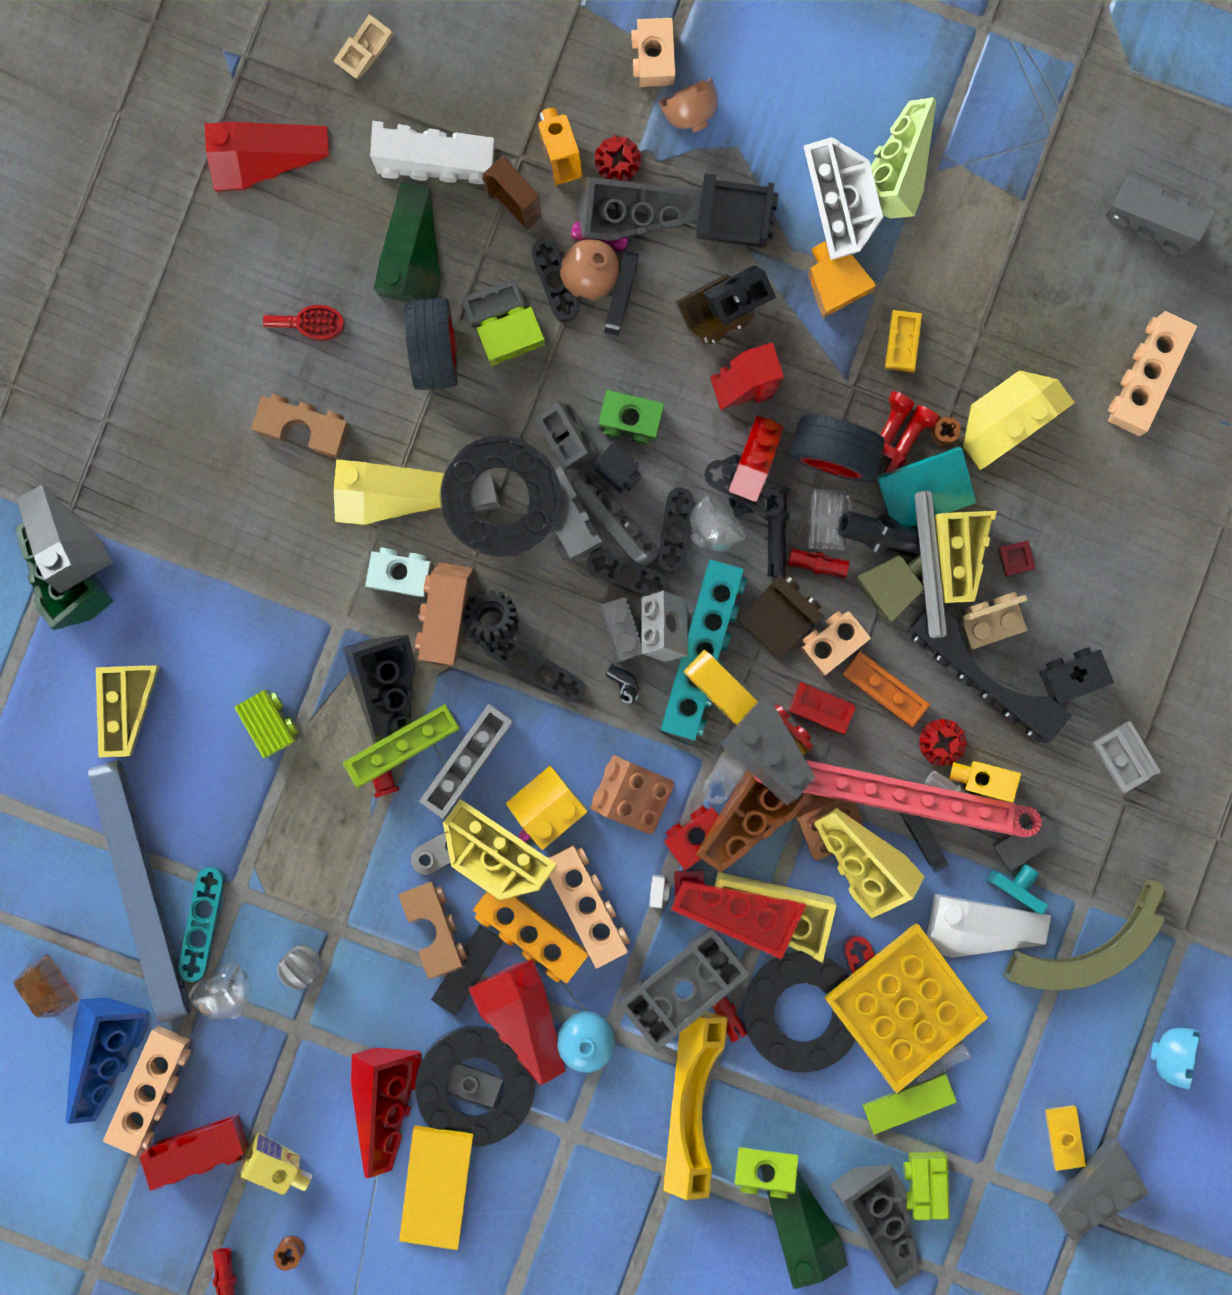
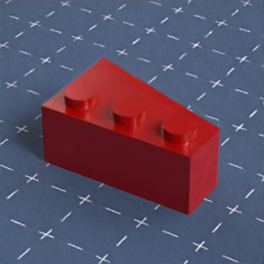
(752, 376)
(194, 1152)

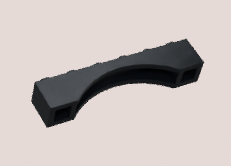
(1037, 714)

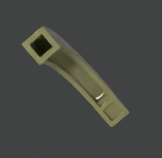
(1101, 962)

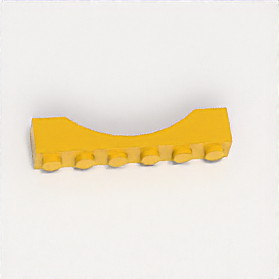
(687, 1161)

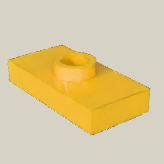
(903, 341)
(1065, 1137)

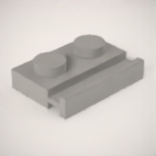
(1125, 757)

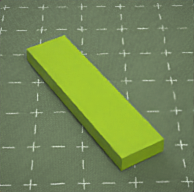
(400, 746)

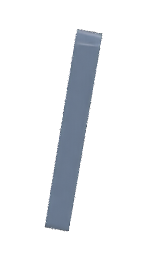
(139, 890)

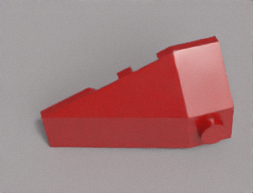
(253, 152)
(520, 1012)
(381, 1094)

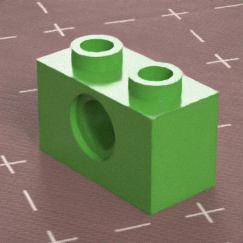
(618, 404)

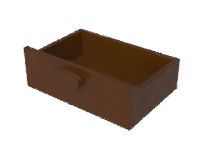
(513, 191)

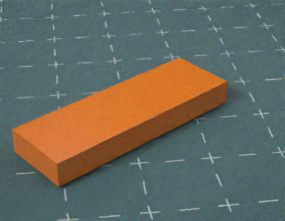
(885, 689)

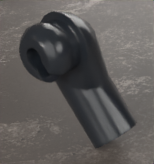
(627, 683)

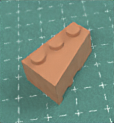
(443, 613)

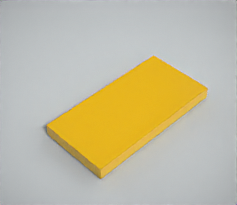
(436, 1187)

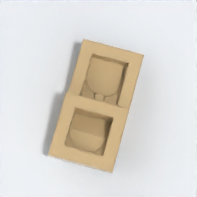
(364, 48)

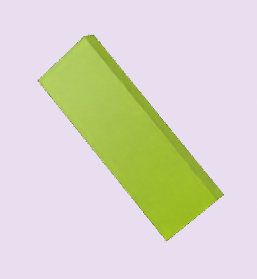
(909, 1103)

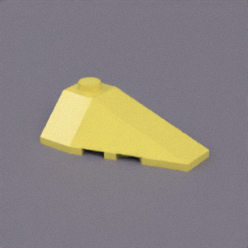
(382, 492)
(875, 870)

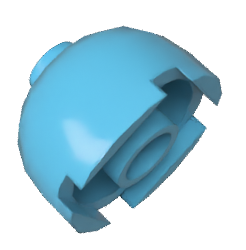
(586, 1041)
(1176, 1056)

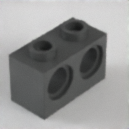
(567, 435)

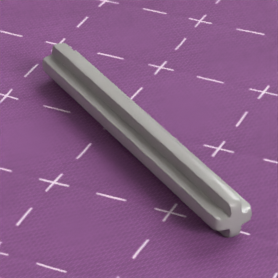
(930, 564)

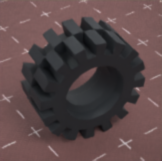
(488, 604)

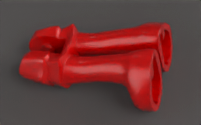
(920, 419)

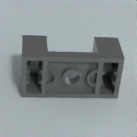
(705, 964)

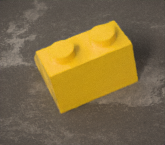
(546, 807)

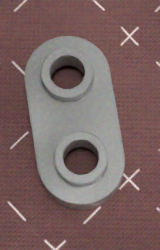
(436, 850)

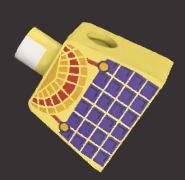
(273, 1166)

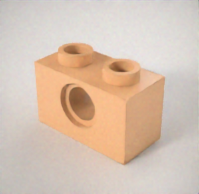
(654, 34)

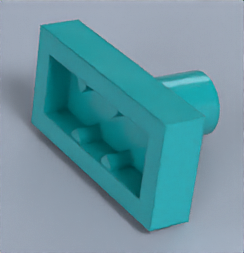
(1020, 887)

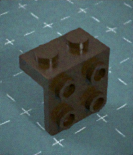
(700, 319)
(781, 616)

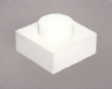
(659, 891)

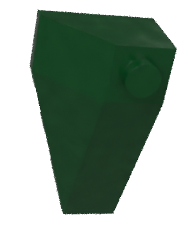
(409, 255)
(67, 608)
(806, 1235)

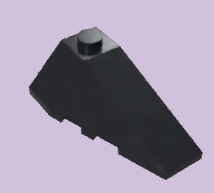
(383, 682)

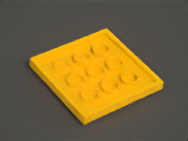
(906, 1007)

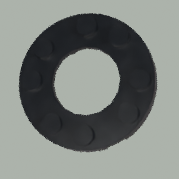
(530, 466)
(760, 1020)
(451, 1050)

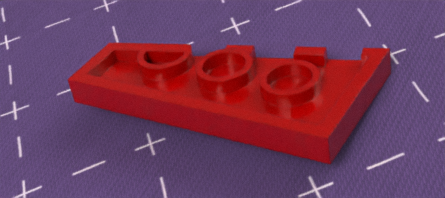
(746, 916)

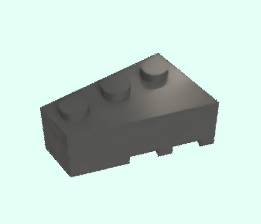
(769, 751)

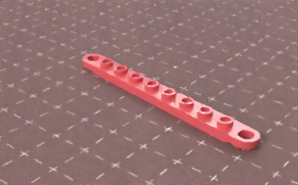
(920, 800)

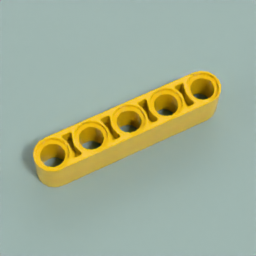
(722, 688)

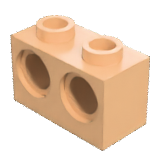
(838, 648)

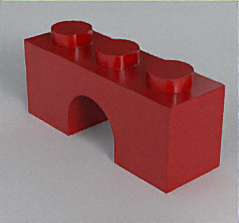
(756, 458)

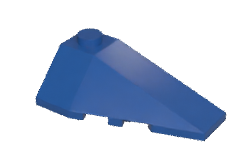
(101, 1043)

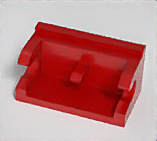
(821, 708)

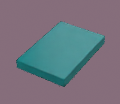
(941, 474)

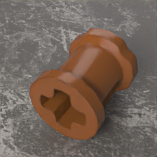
(946, 440)
(298, 1248)

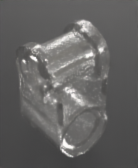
(728, 773)

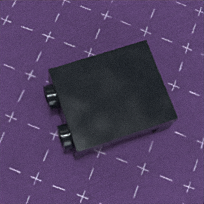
(736, 212)

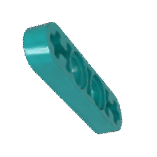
(196, 922)

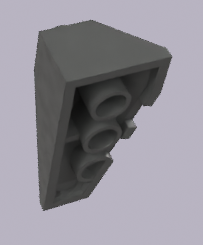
(60, 541)
(878, 1210)

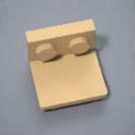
(993, 623)

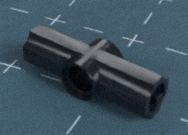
(879, 533)

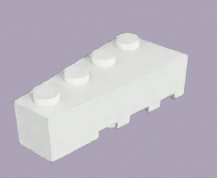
(430, 154)

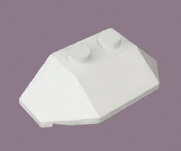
(843, 195)

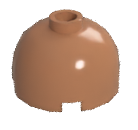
(691, 106)
(590, 269)

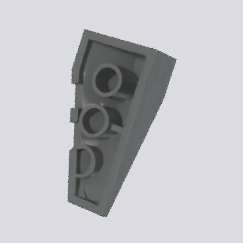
(624, 208)

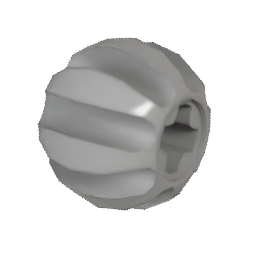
(299, 967)

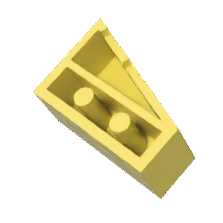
(961, 552)
(121, 706)

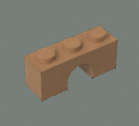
(276, 417)
(444, 953)

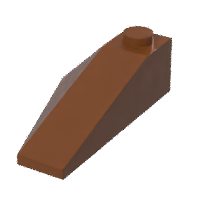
(745, 820)

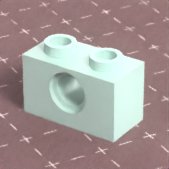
(382, 566)

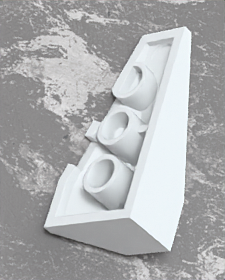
(973, 927)

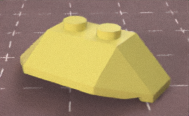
(1011, 415)
(493, 855)

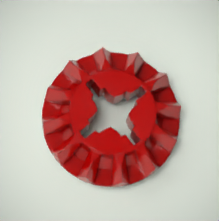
(624, 170)
(929, 738)

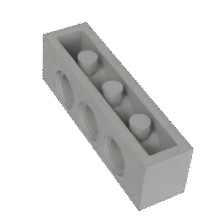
(466, 761)

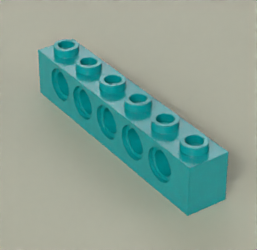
(716, 575)

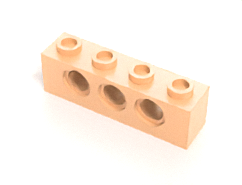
(1176, 335)
(599, 949)
(122, 1130)

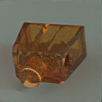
(45, 988)

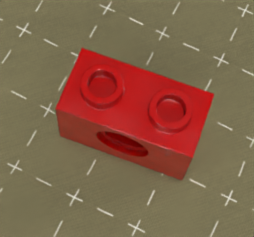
(678, 840)

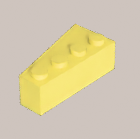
(815, 923)

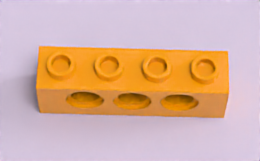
(548, 933)

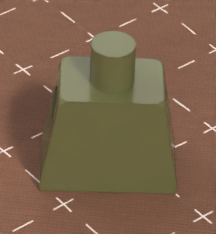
(892, 586)

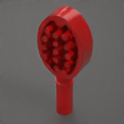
(313, 322)

